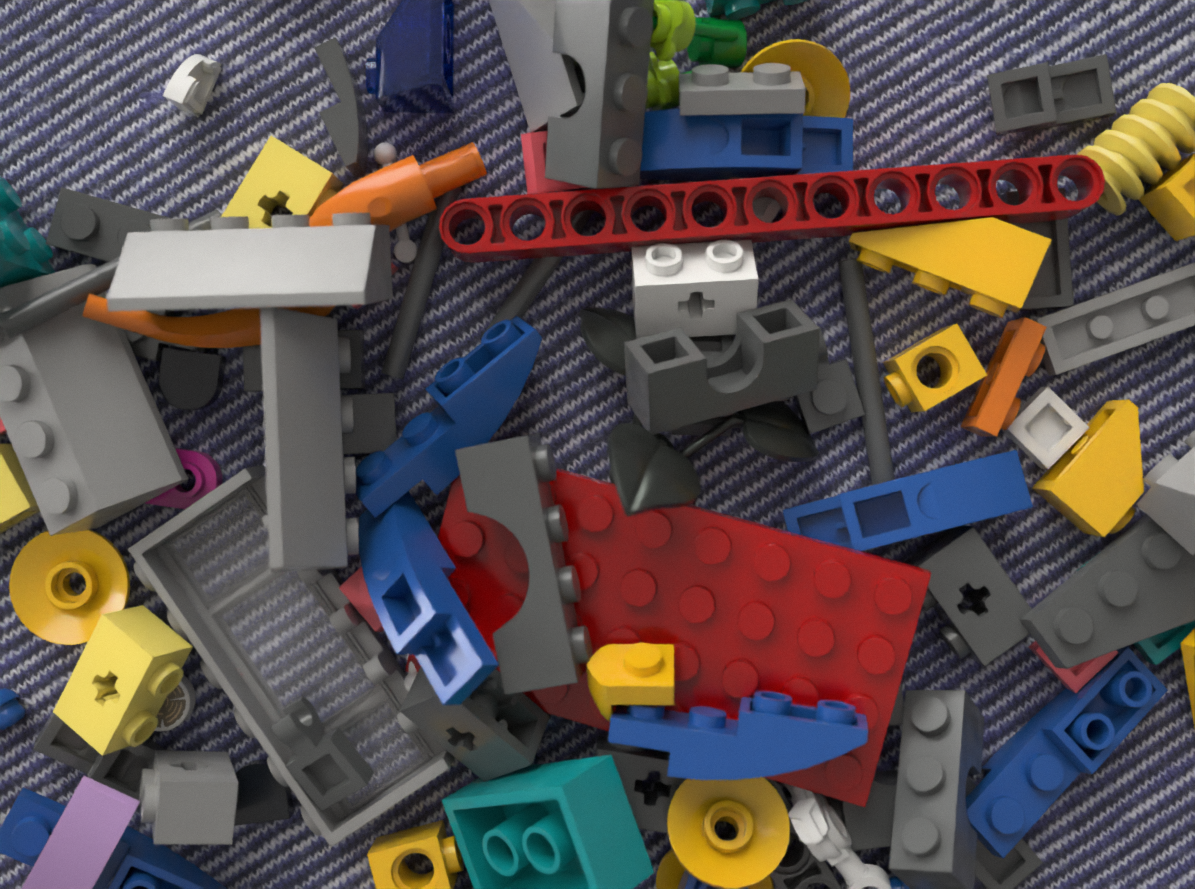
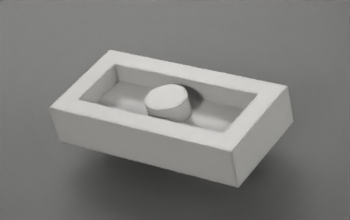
(766, 90)

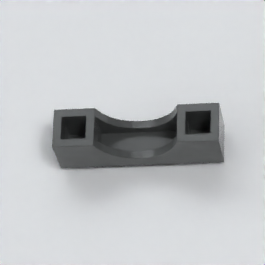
(512, 486)

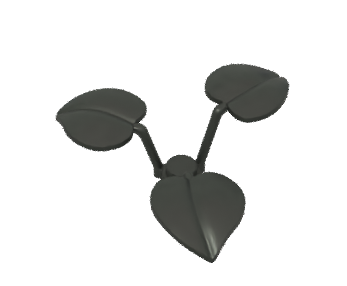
(646, 465)

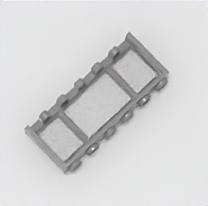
(284, 639)

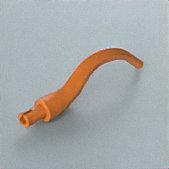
(389, 195)

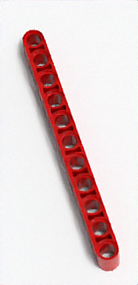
(914, 185)

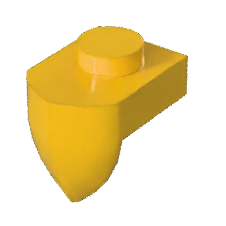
(631, 676)

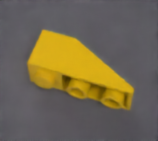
(974, 256)

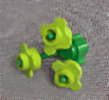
(706, 42)

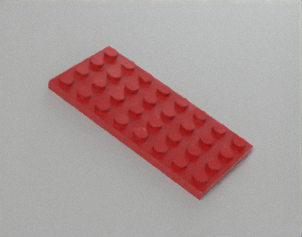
(732, 596)

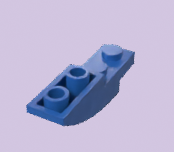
(743, 145)
(472, 404)
(915, 504)
(417, 604)
(763, 742)
(1057, 745)
(132, 865)

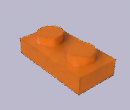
(1014, 357)

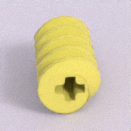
(1143, 142)

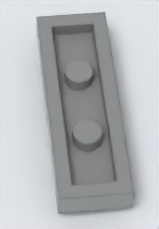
(1119, 320)

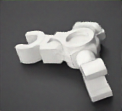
(829, 840)

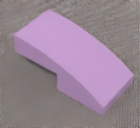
(82, 838)

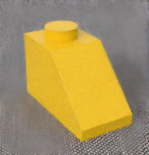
(1099, 473)

